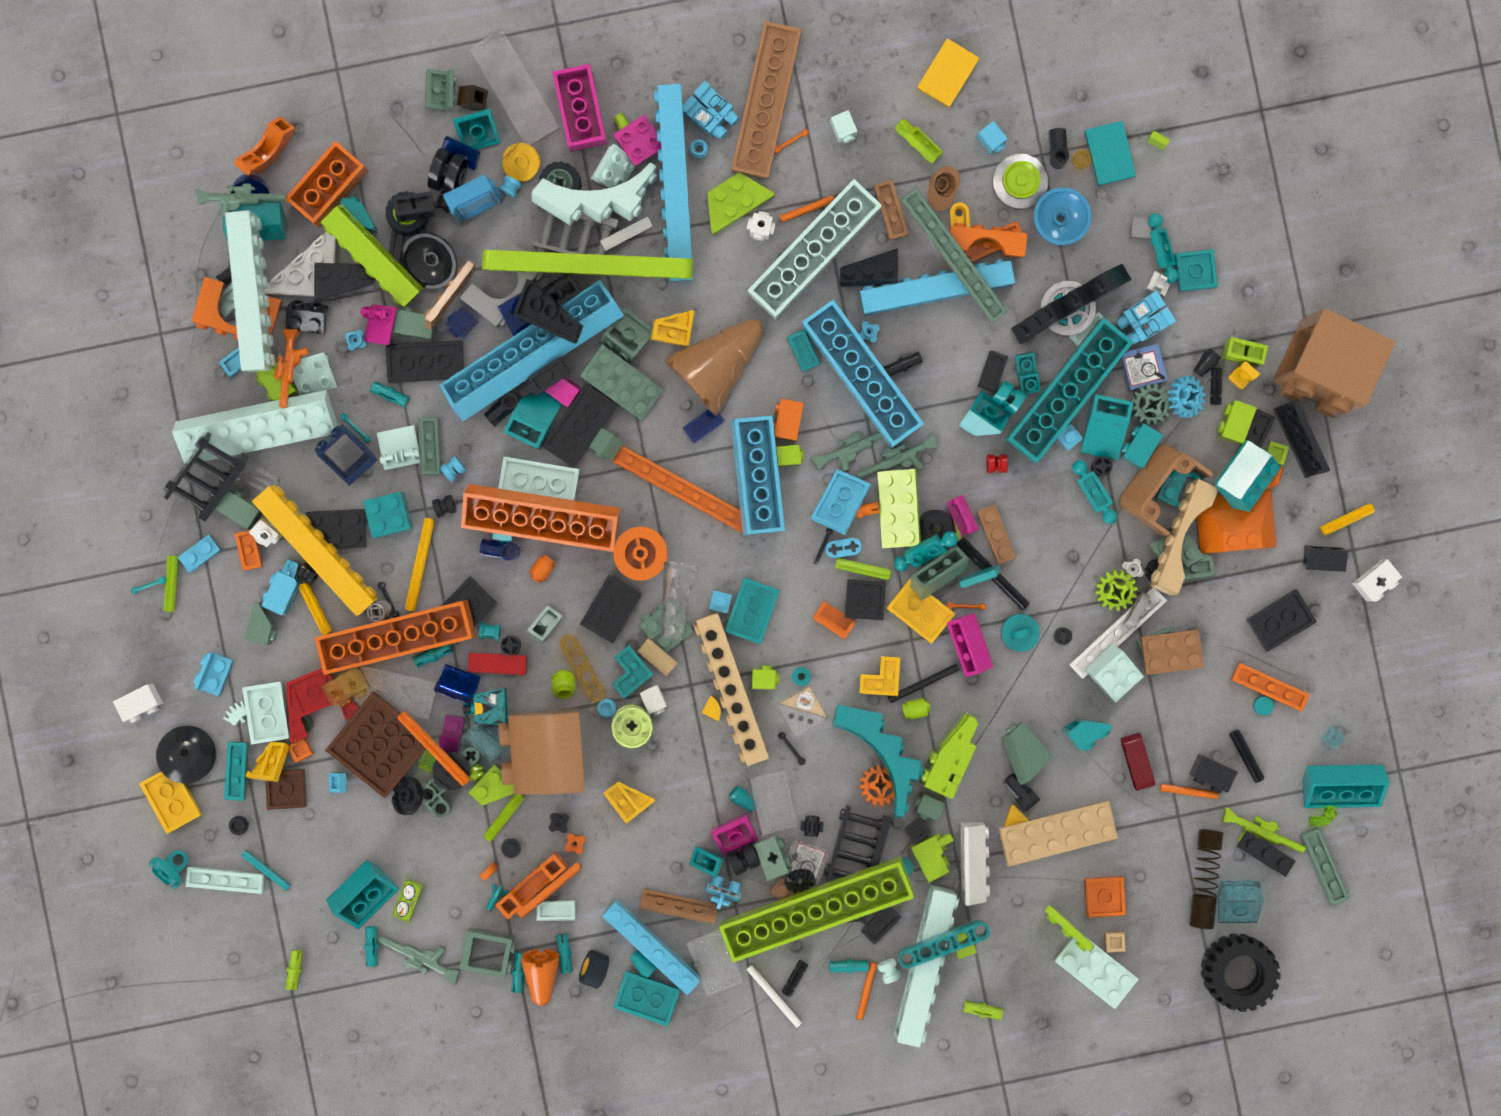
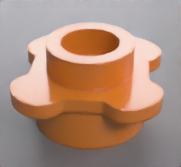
(575, 838)

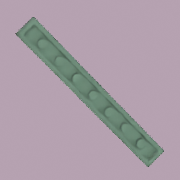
(954, 255)

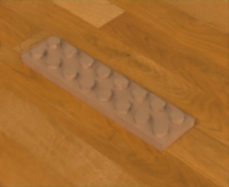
(766, 100)

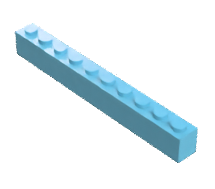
(673, 173)

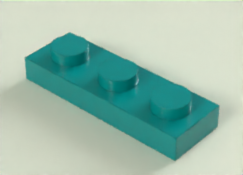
(236, 770)

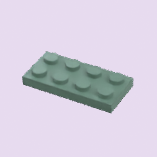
(621, 382)

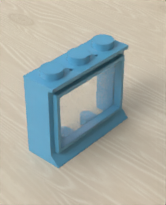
(472, 198)

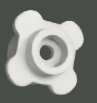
(1138, 572)

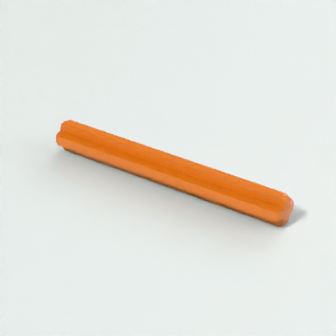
(433, 748)

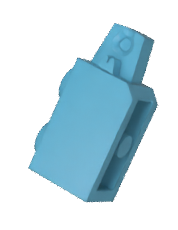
(282, 589)

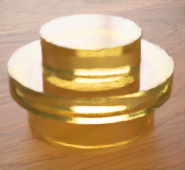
(1081, 159)

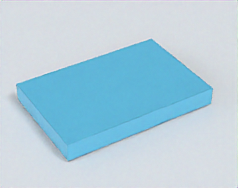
(841, 502)

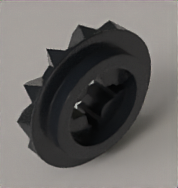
(792, 878)

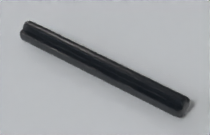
(1000, 581)

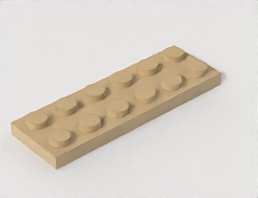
(1058, 833)

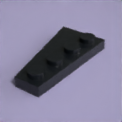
(546, 313)

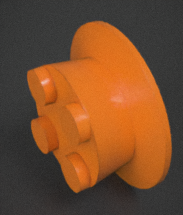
(640, 553)

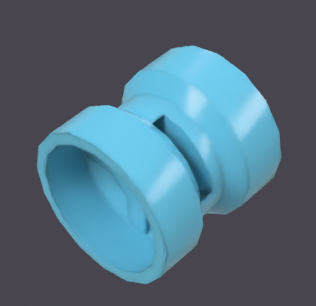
(449, 471)

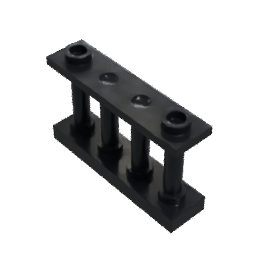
(216, 493)
(876, 844)

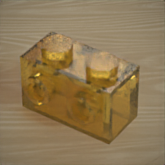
(344, 687)

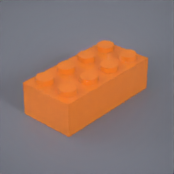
(326, 183)

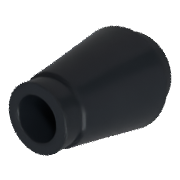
(1207, 362)

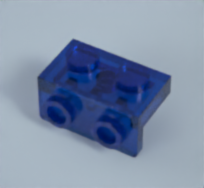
(457, 684)

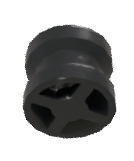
(1105, 466)
(307, 573)
(507, 645)

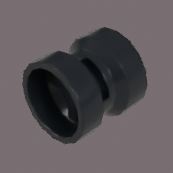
(445, 505)

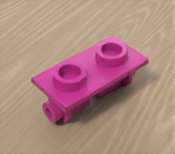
(962, 515)

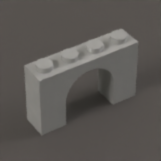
(486, 305)

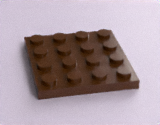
(376, 745)

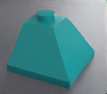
(984, 417)

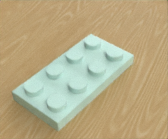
(539, 478)
(1097, 972)

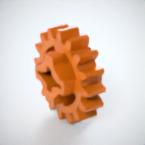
(879, 794)

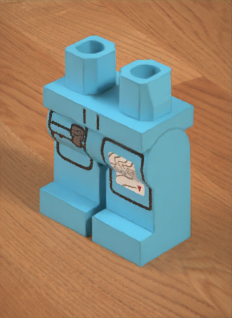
(709, 111)
(1141, 322)

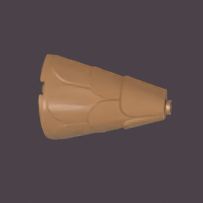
(717, 362)

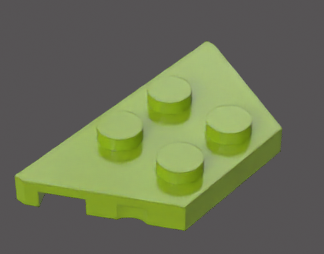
(734, 200)

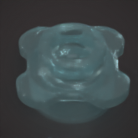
(1339, 737)

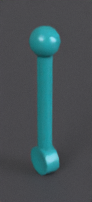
(344, 417)
(161, 580)

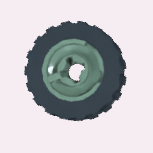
(562, 172)

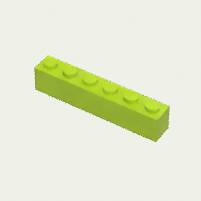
(371, 255)

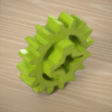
(1122, 586)

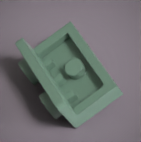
(440, 90)

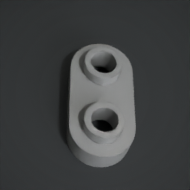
(1141, 603)

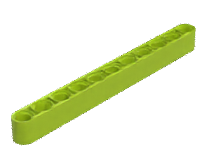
(587, 264)

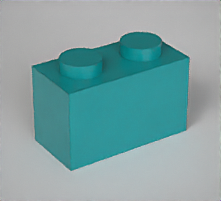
(1141, 445)

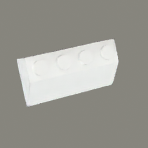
(973, 862)

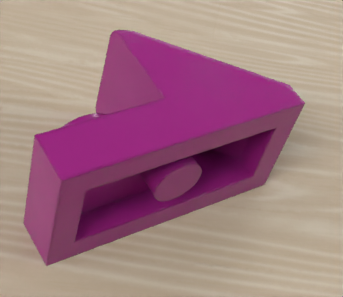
(451, 733)

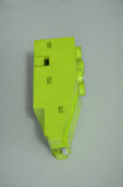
(951, 758)

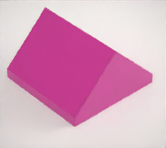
(734, 834)

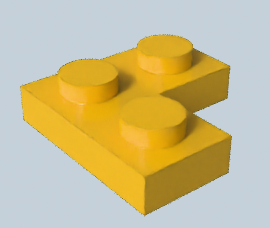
(884, 684)

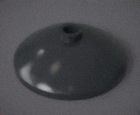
(418, 260)
(197, 762)

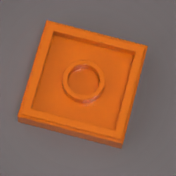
(1105, 896)

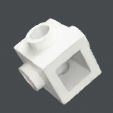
(757, 232)
(265, 532)

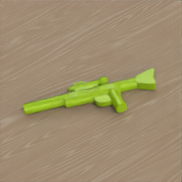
(1265, 830)

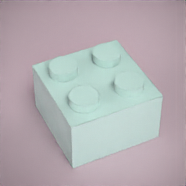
(1114, 672)

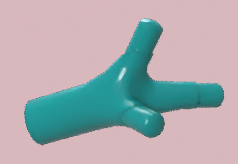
(496, 895)

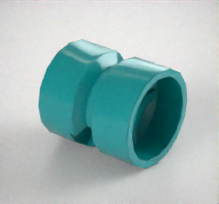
(1003, 393)

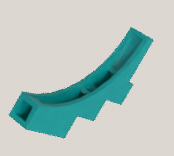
(888, 747)

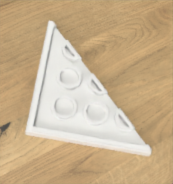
(298, 276)

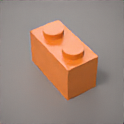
(788, 419)

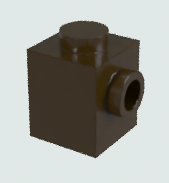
(472, 97)

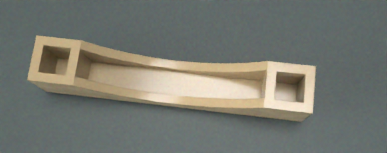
(1170, 571)

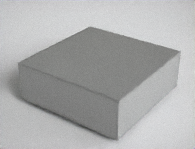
(1140, 229)

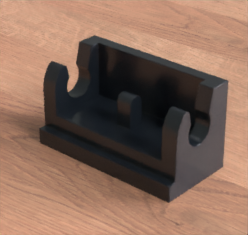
(1325, 558)

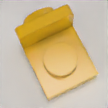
(1243, 375)

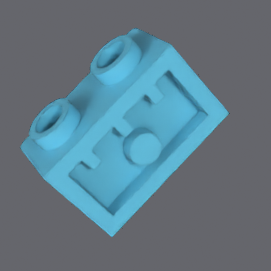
(213, 673)

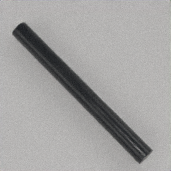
(925, 682)

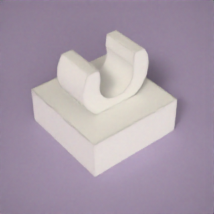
(1158, 283)

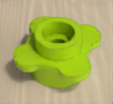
(476, 772)

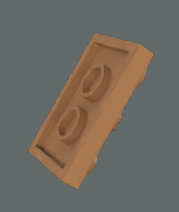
(1171, 652)

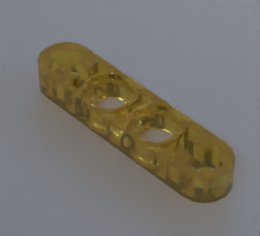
(585, 666)

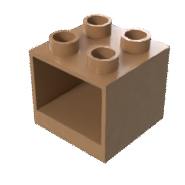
(1333, 363)

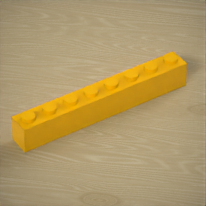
(315, 550)

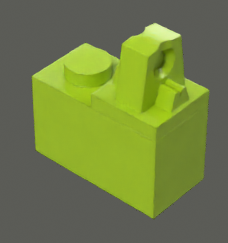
(929, 853)

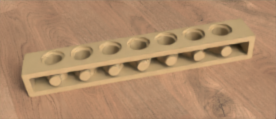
(759, 752)

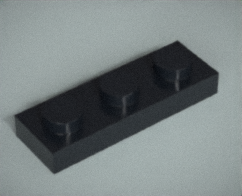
(1266, 853)

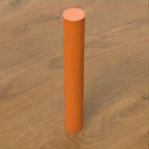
(806, 209)
(1189, 791)
(866, 991)

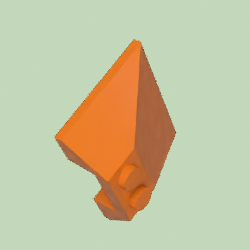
(1230, 529)

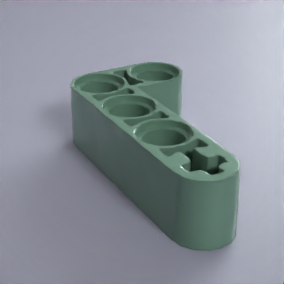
(439, 797)

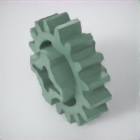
(1146, 397)

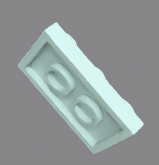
(266, 712)

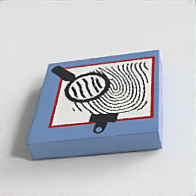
(1144, 367)

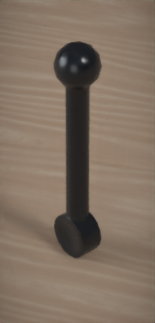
(828, 531)
(381, 585)
(801, 760)

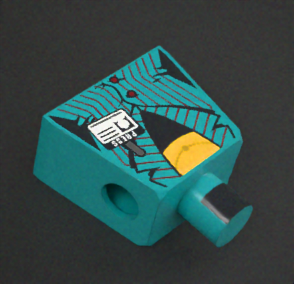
(489, 707)

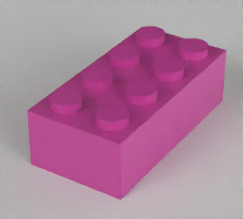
(579, 107)

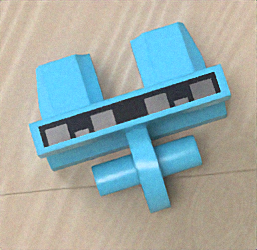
(732, 893)

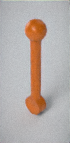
(804, 132)
(982, 606)

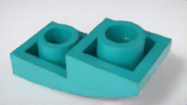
(1027, 372)

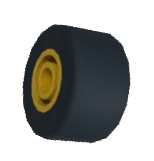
(594, 969)

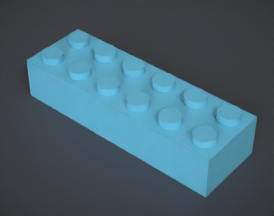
(757, 475)

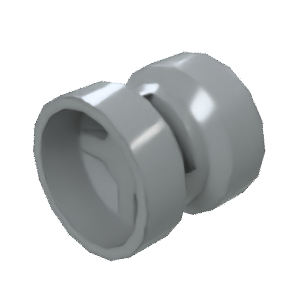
(383, 608)

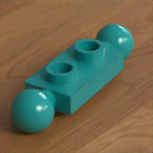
(1163, 248)
(1094, 491)
(925, 551)

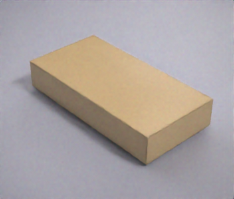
(657, 657)

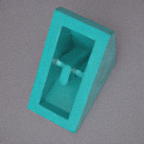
(706, 861)

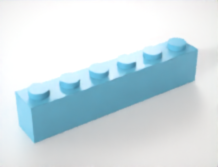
(651, 946)

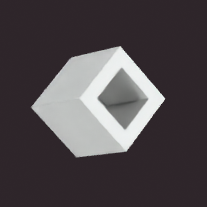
(653, 700)

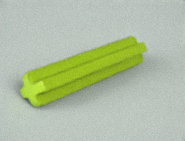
(863, 569)
(171, 583)
(503, 817)

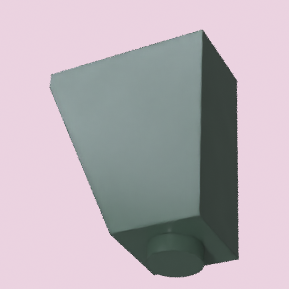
(1025, 752)

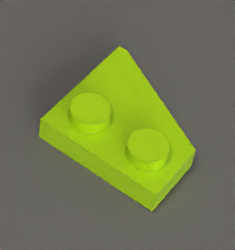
(491, 787)

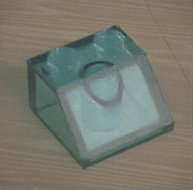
(1239, 901)

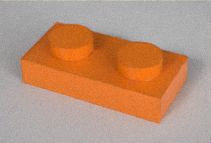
(248, 551)

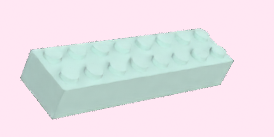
(814, 249)
(249, 291)
(258, 426)
(922, 978)

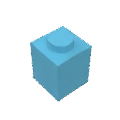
(992, 138)

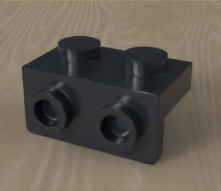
(306, 316)

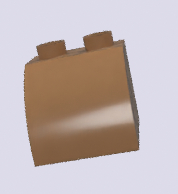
(543, 752)

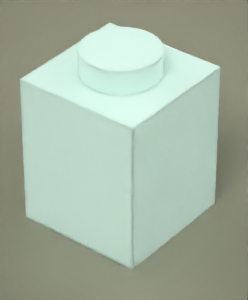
(844, 127)

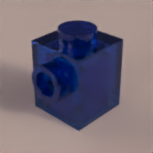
(461, 323)

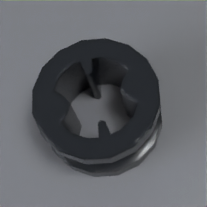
(1068, 637)

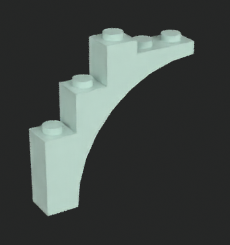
(597, 204)

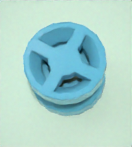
(510, 186)

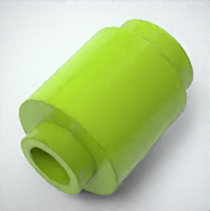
(916, 708)

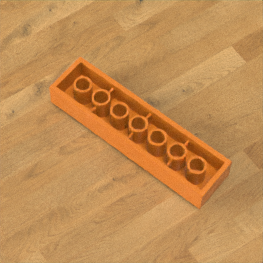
(540, 517)
(395, 637)

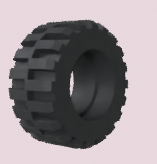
(1262, 984)

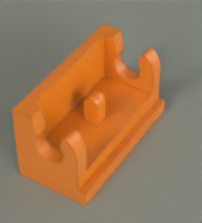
(833, 619)

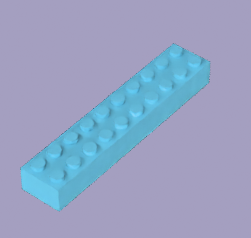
(527, 354)

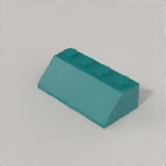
(1344, 786)

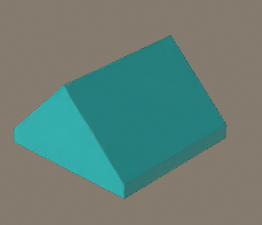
(477, 129)

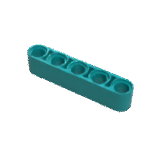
(953, 945)

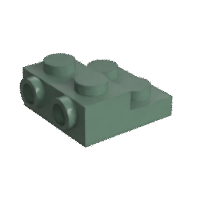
(627, 336)
(653, 625)

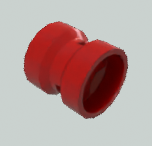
(997, 463)

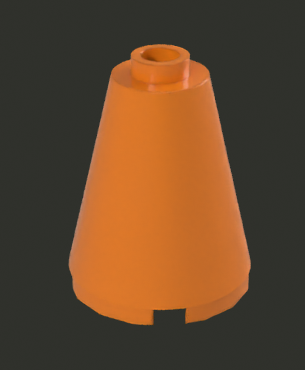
(540, 974)

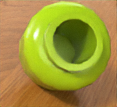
(563, 684)

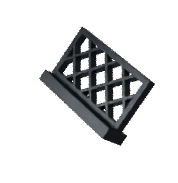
(1301, 439)

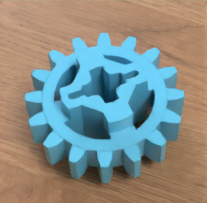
(1188, 395)

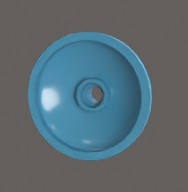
(1070, 206)

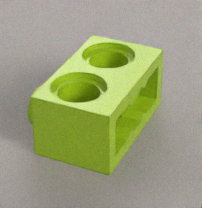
(1242, 350)

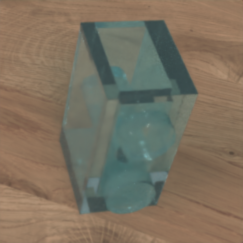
(484, 741)

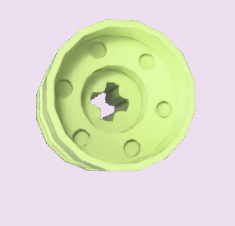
(631, 737)

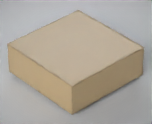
(1115, 941)

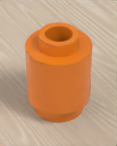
(542, 568)

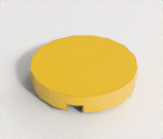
(521, 161)

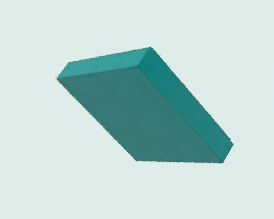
(1196, 270)

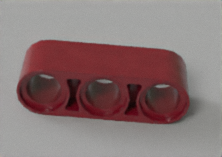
(1137, 761)

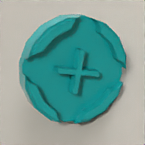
(1020, 632)
(167, 871)

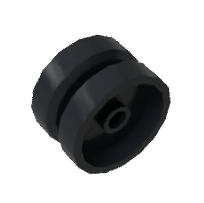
(447, 171)

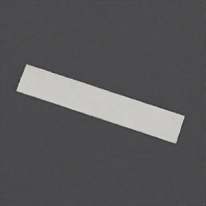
(626, 233)

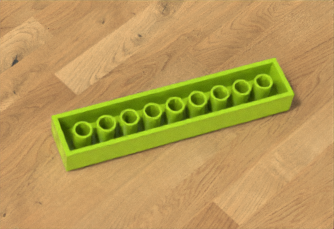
(817, 909)

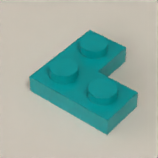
(636, 672)

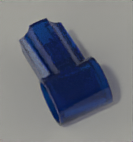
(498, 549)

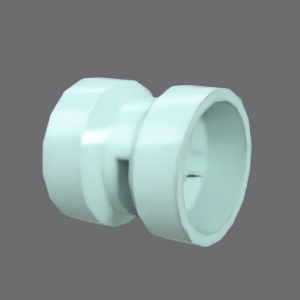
(890, 973)

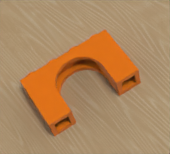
(208, 312)

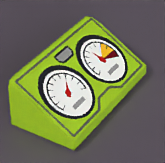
(407, 900)

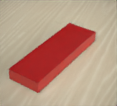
(497, 663)

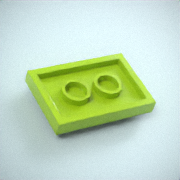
(1068, 929)

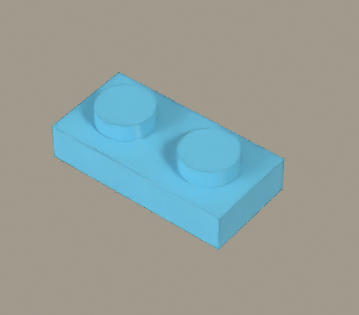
(199, 553)

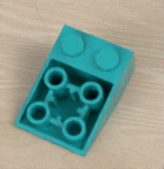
(533, 419)
(1106, 426)

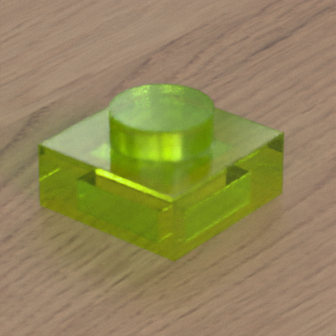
(427, 761)

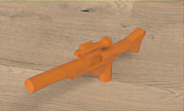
(286, 368)

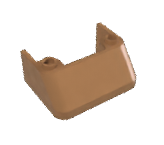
(1148, 480)

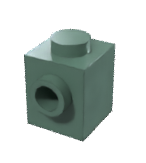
(606, 445)
(928, 807)

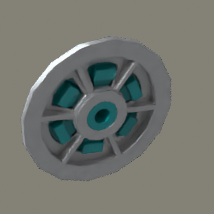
(1076, 322)

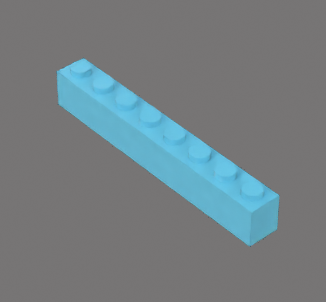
(931, 289)

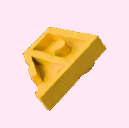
(270, 762)

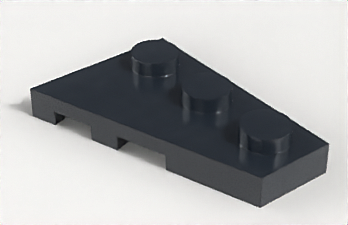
(871, 271)
(338, 278)

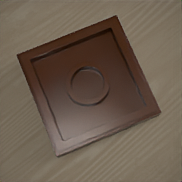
(288, 791)

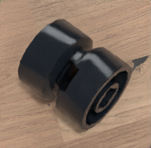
(743, 858)

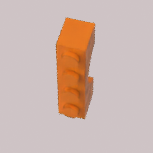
(1011, 243)
(531, 885)

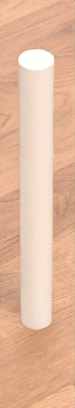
(774, 996)

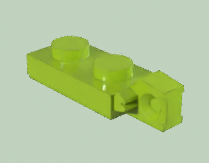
(919, 140)

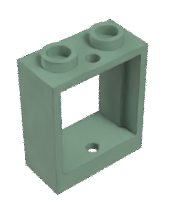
(470, 937)

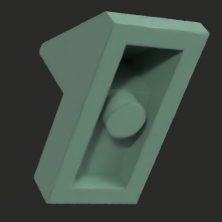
(544, 624)

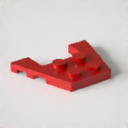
(306, 697)

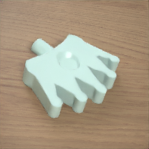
(237, 714)

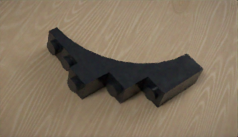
(1071, 302)

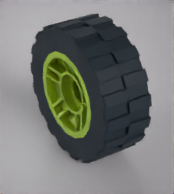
(405, 228)

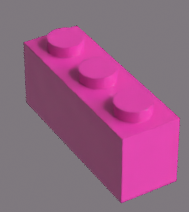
(970, 645)

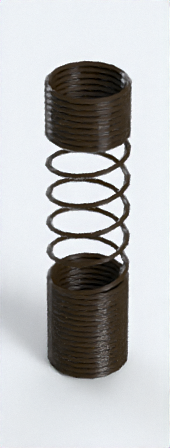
(1204, 906)

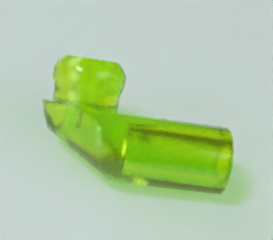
(1324, 820)

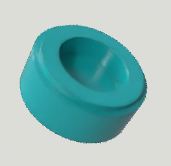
(1263, 705)

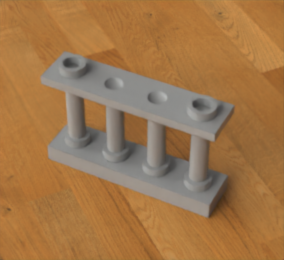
(607, 225)

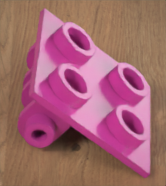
(638, 140)
(379, 323)

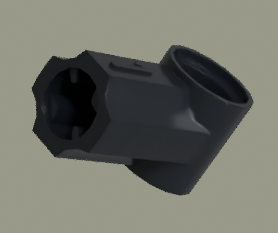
(1058, 146)
(501, 410)
(1023, 795)

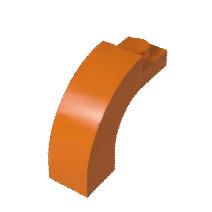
(267, 149)

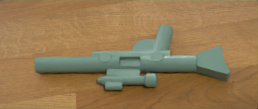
(242, 195)
(847, 453)
(895, 457)
(417, 958)

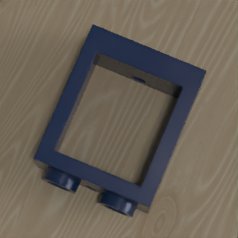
(354, 470)

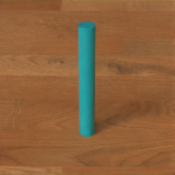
(265, 870)

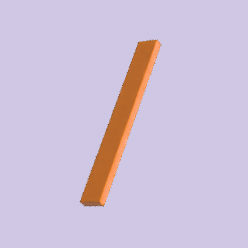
(679, 487)

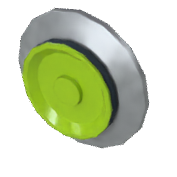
(1020, 181)

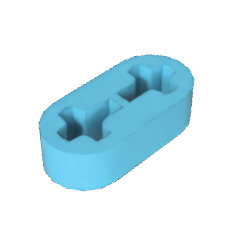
(843, 553)

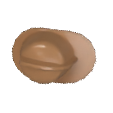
(943, 188)

